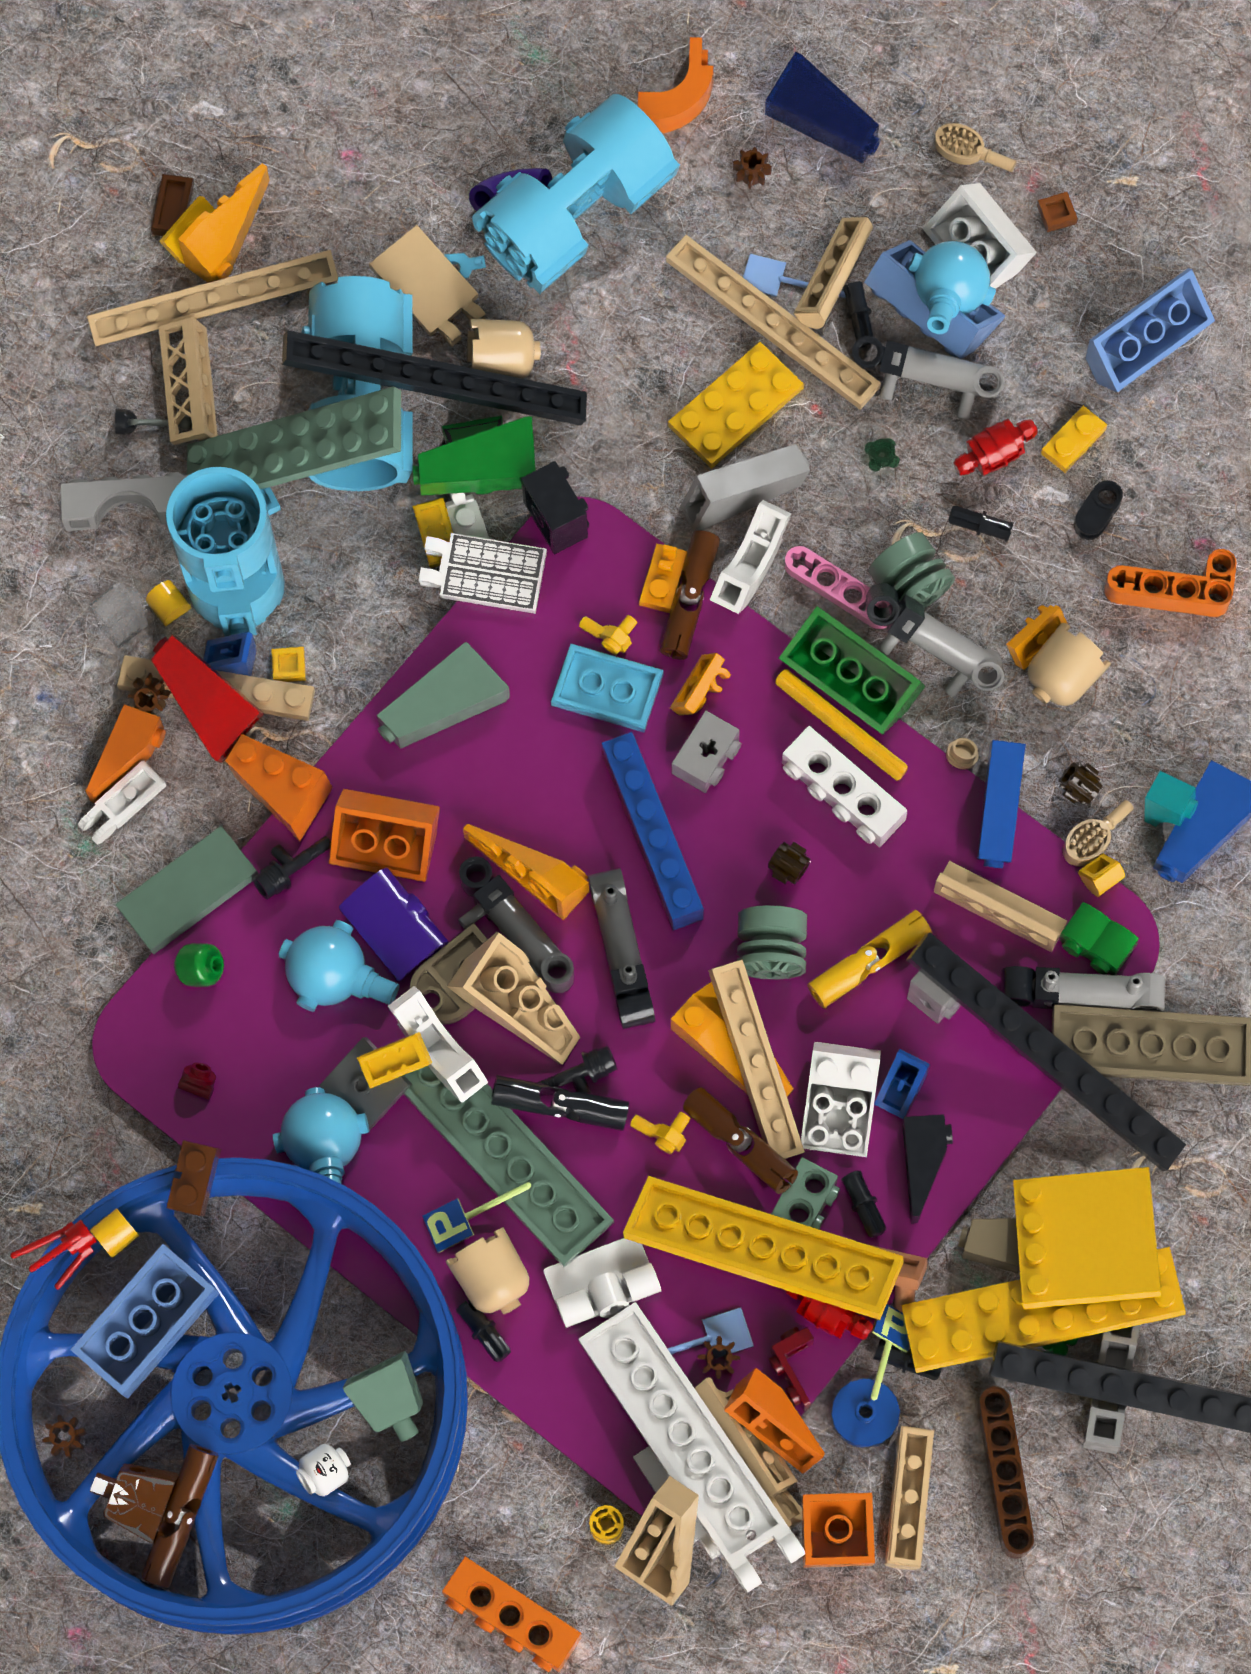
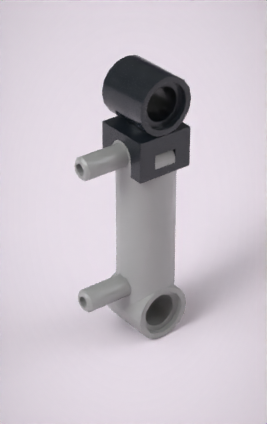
(930, 368)
(910, 622)
(1051, 987)

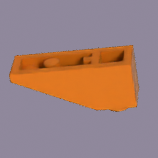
(129, 743)
(773, 1419)

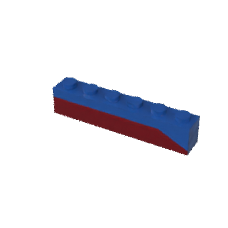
(652, 831)

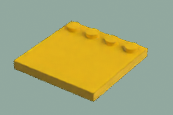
(1086, 1238)

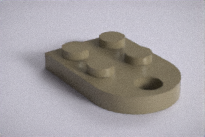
(439, 970)

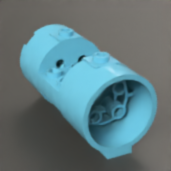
(613, 155)
(374, 316)
(226, 548)

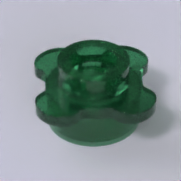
(879, 446)

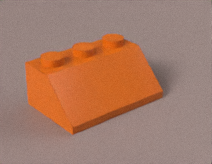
(383, 833)

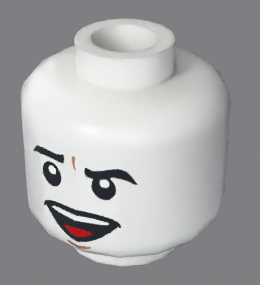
(323, 1469)

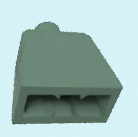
(387, 1395)

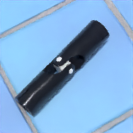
(575, 1106)

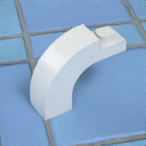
(752, 561)
(449, 1061)

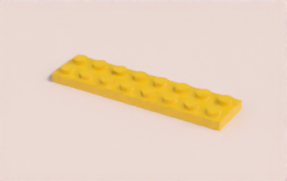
(764, 1247)
(970, 1322)

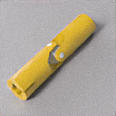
(856, 967)

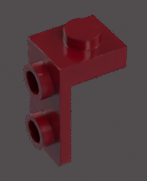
(792, 1343)

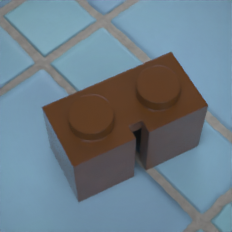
(198, 1169)

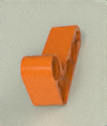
(1169, 582)

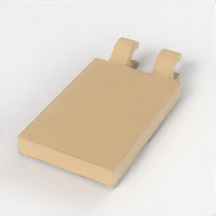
(432, 280)

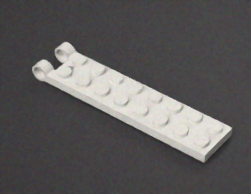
(688, 1440)

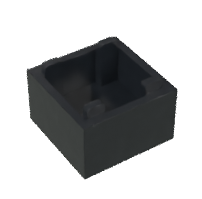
(555, 507)

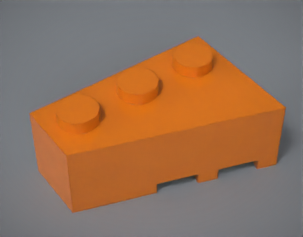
(280, 782)

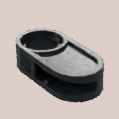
(1095, 515)

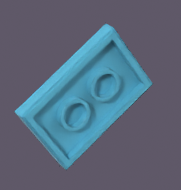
(607, 688)

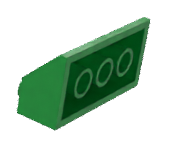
(851, 671)

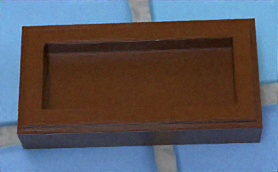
(172, 202)

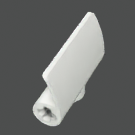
(602, 1281)

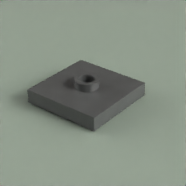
(350, 1084)

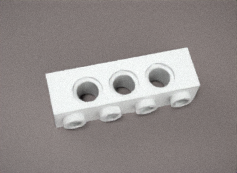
(813, 748)

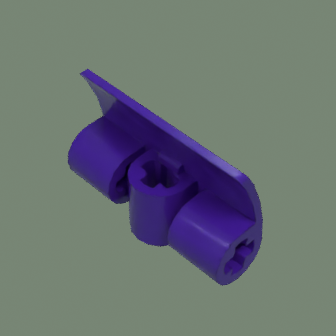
(393, 923)

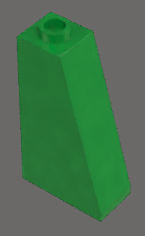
(479, 462)

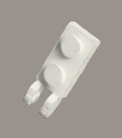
(123, 800)

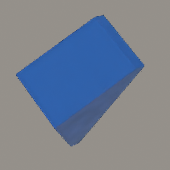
(232, 653)
(902, 1084)

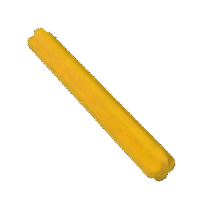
(841, 724)

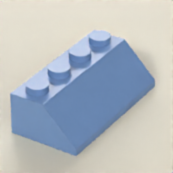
(897, 285)
(1149, 332)
(145, 1321)

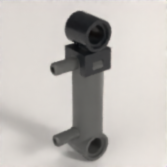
(497, 903)
(621, 949)

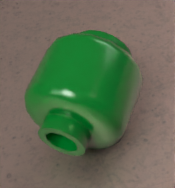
(199, 964)

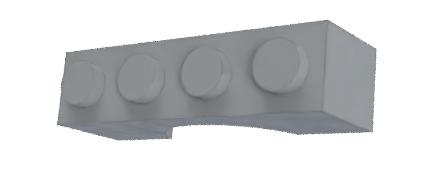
(88, 502)
(1104, 1417)

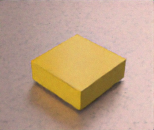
(288, 664)

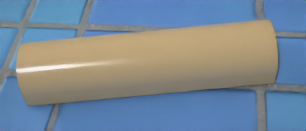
(833, 271)
(909, 1498)

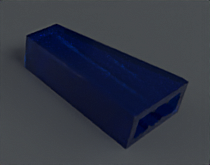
(820, 110)

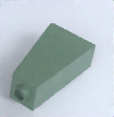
(443, 697)

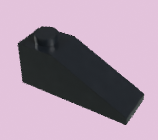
(924, 1150)

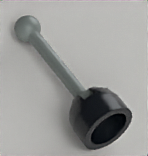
(127, 422)

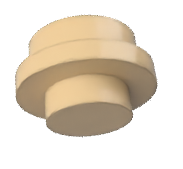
(962, 753)

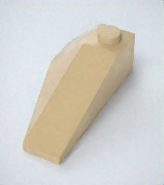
(508, 991)

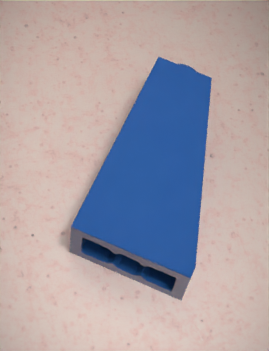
(1000, 802)
(1220, 812)

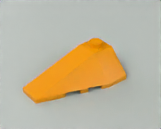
(216, 238)
(543, 876)
(704, 1029)

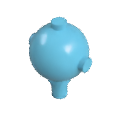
(951, 280)
(329, 967)
(321, 1133)

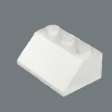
(978, 221)

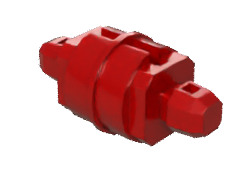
(995, 447)
(832, 1318)

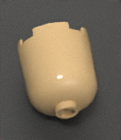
(502, 347)
(1065, 667)
(491, 1273)

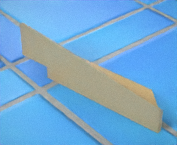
(762, 1461)

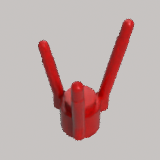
(76, 1239)

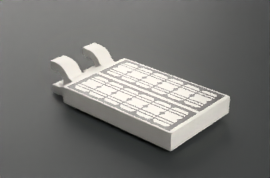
(486, 572)

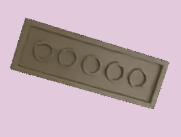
(1158, 1044)

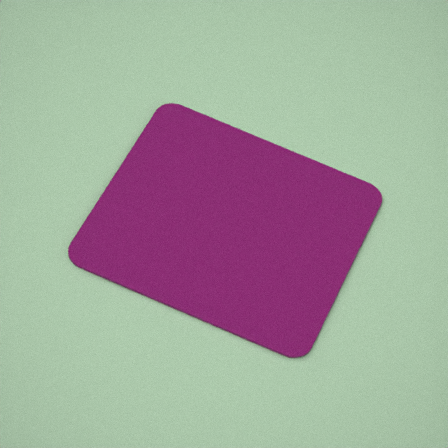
(545, 785)

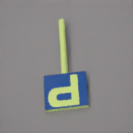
(450, 1224)
(892, 1330)

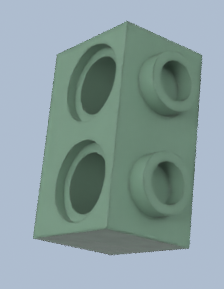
(800, 1198)

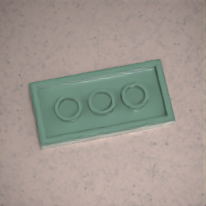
(187, 890)

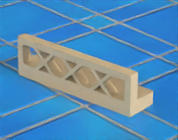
(199, 381)
(1000, 906)

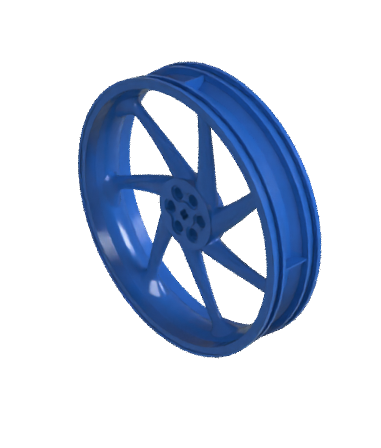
(393, 1528)

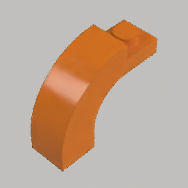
(686, 101)

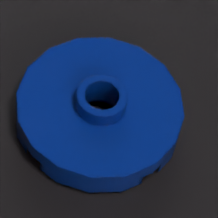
(860, 1430)

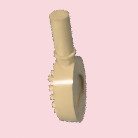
(965, 147)
(1093, 836)

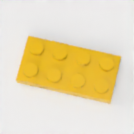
(735, 405)

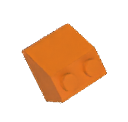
(838, 1530)

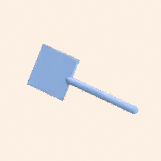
(767, 275)
(729, 1326)

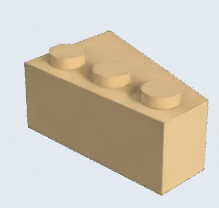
(663, 1542)

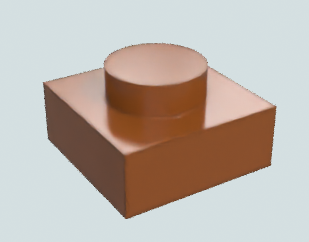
(1057, 212)

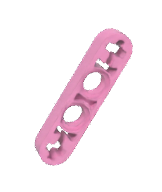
(834, 592)

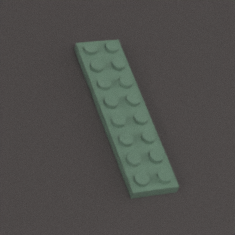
(307, 441)
(508, 1156)

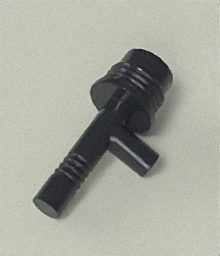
(275, 878)
(596, 1063)

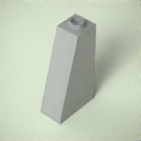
(743, 485)

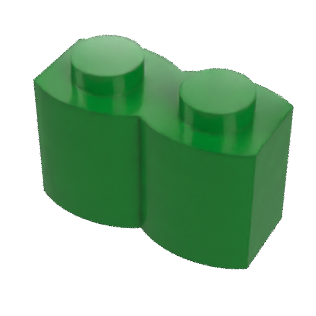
(1098, 939)

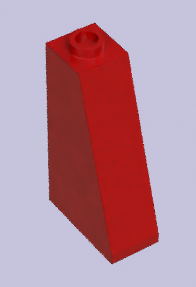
(207, 699)

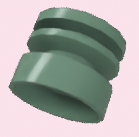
(911, 570)
(772, 941)

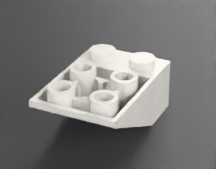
(840, 1099)

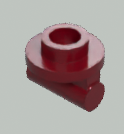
(198, 1080)

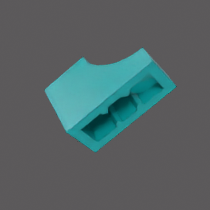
(1169, 801)

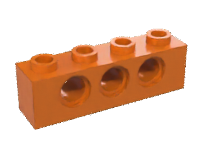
(472, 1577)

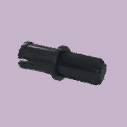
(858, 310)
(980, 523)
(864, 1204)
(484, 1331)
(904, 1361)

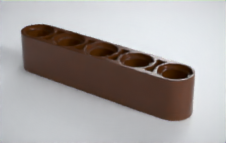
(1001, 1488)

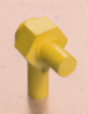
(614, 638)
(668, 1137)

